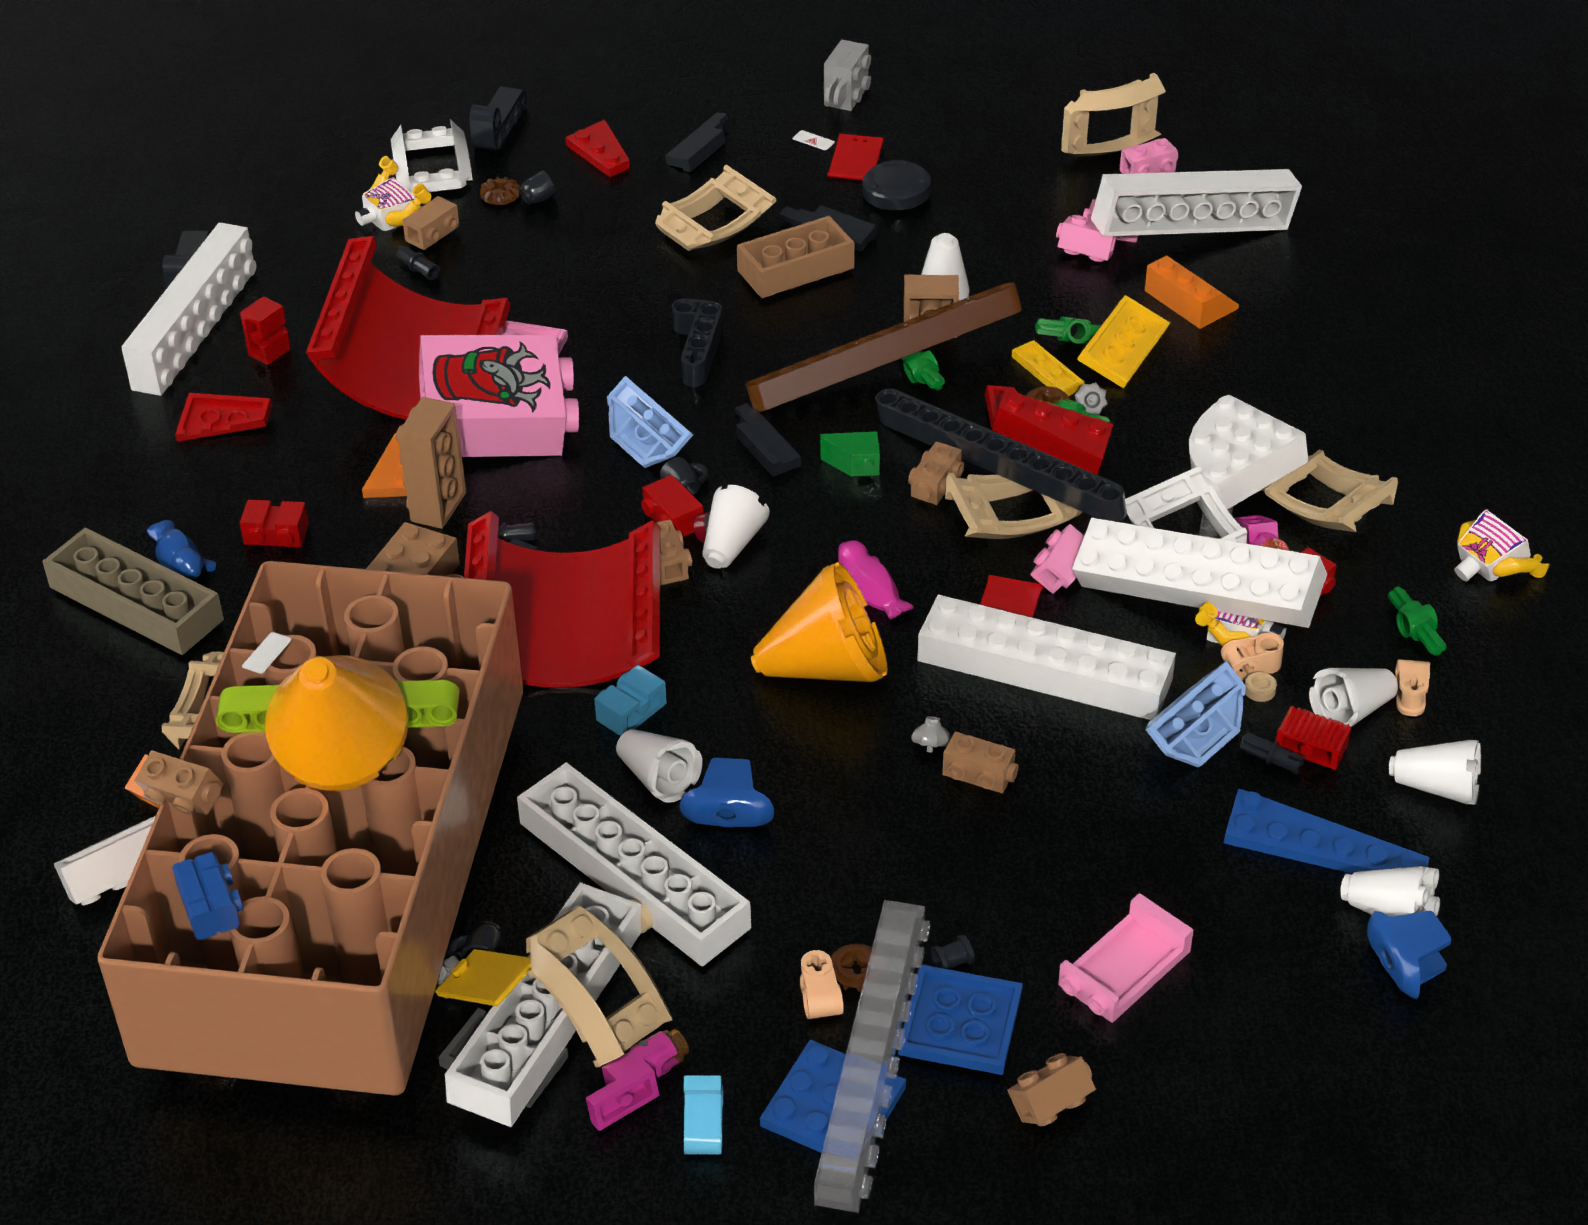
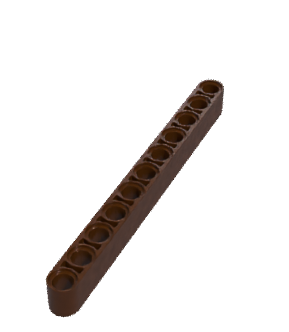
(883, 347)

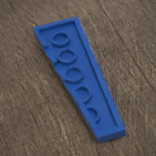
(1300, 836)

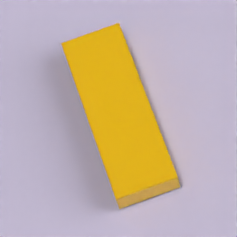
(1047, 368)

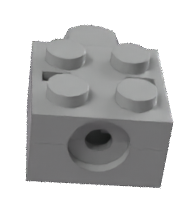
(846, 75)

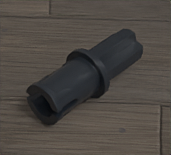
(417, 262)
(520, 531)
(1272, 752)

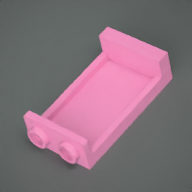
(1127, 959)

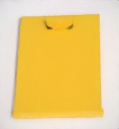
(485, 977)

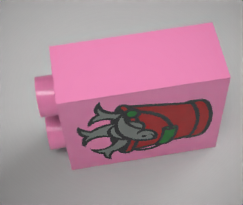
(502, 391)

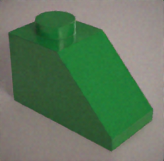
(852, 452)

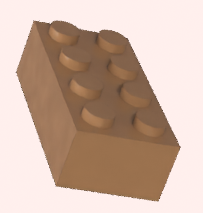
(795, 256)
(431, 462)
(418, 552)

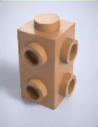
(431, 222)
(930, 476)
(673, 557)
(979, 762)
(178, 782)
(1052, 1089)

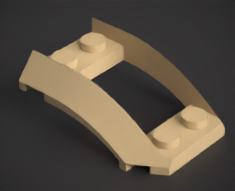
(1139, 94)
(676, 216)
(1360, 491)
(973, 500)
(191, 699)
(624, 1027)

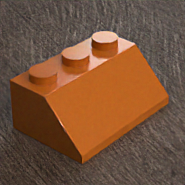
(1186, 293)

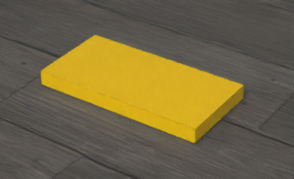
(1123, 341)

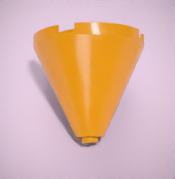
(824, 634)
(336, 722)

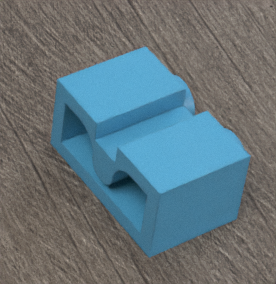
(632, 701)

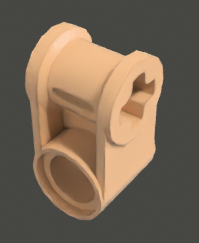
(1255, 654)
(1412, 686)
(819, 986)

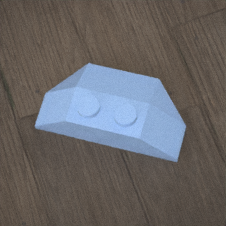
(643, 425)
(1201, 718)

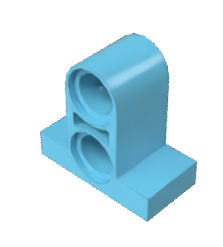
(703, 1114)

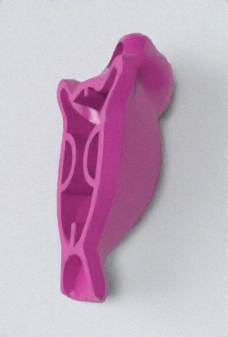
(872, 579)

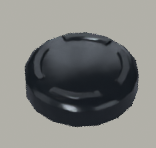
(896, 185)

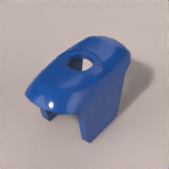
(727, 797)
(1409, 947)

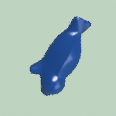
(178, 551)

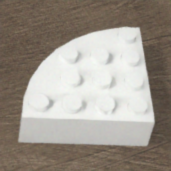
(1243, 449)

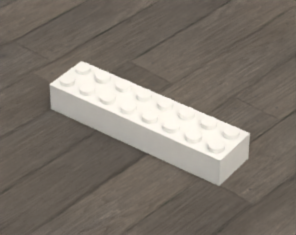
(1195, 202)
(188, 309)
(1200, 570)
(1046, 657)
(635, 863)
(529, 1028)

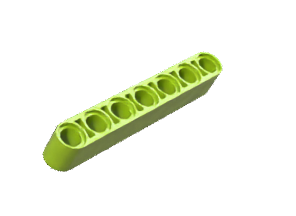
(427, 702)

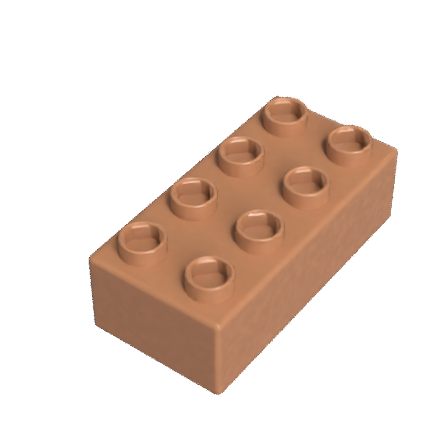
(336, 888)

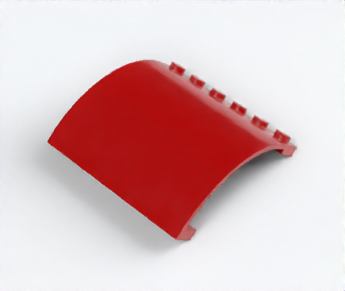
(373, 330)
(576, 612)

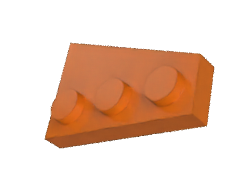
(387, 475)

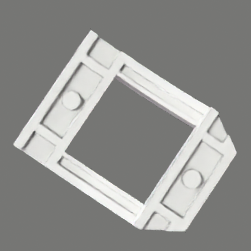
(437, 137)
(1179, 493)

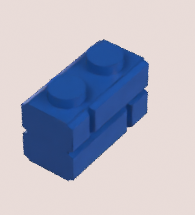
(207, 896)

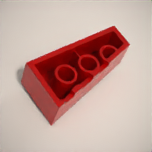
(1053, 430)

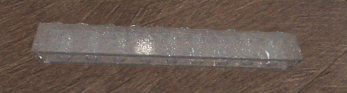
(871, 1058)

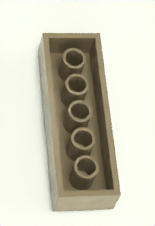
(133, 590)

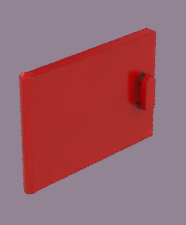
(855, 156)
(1012, 595)

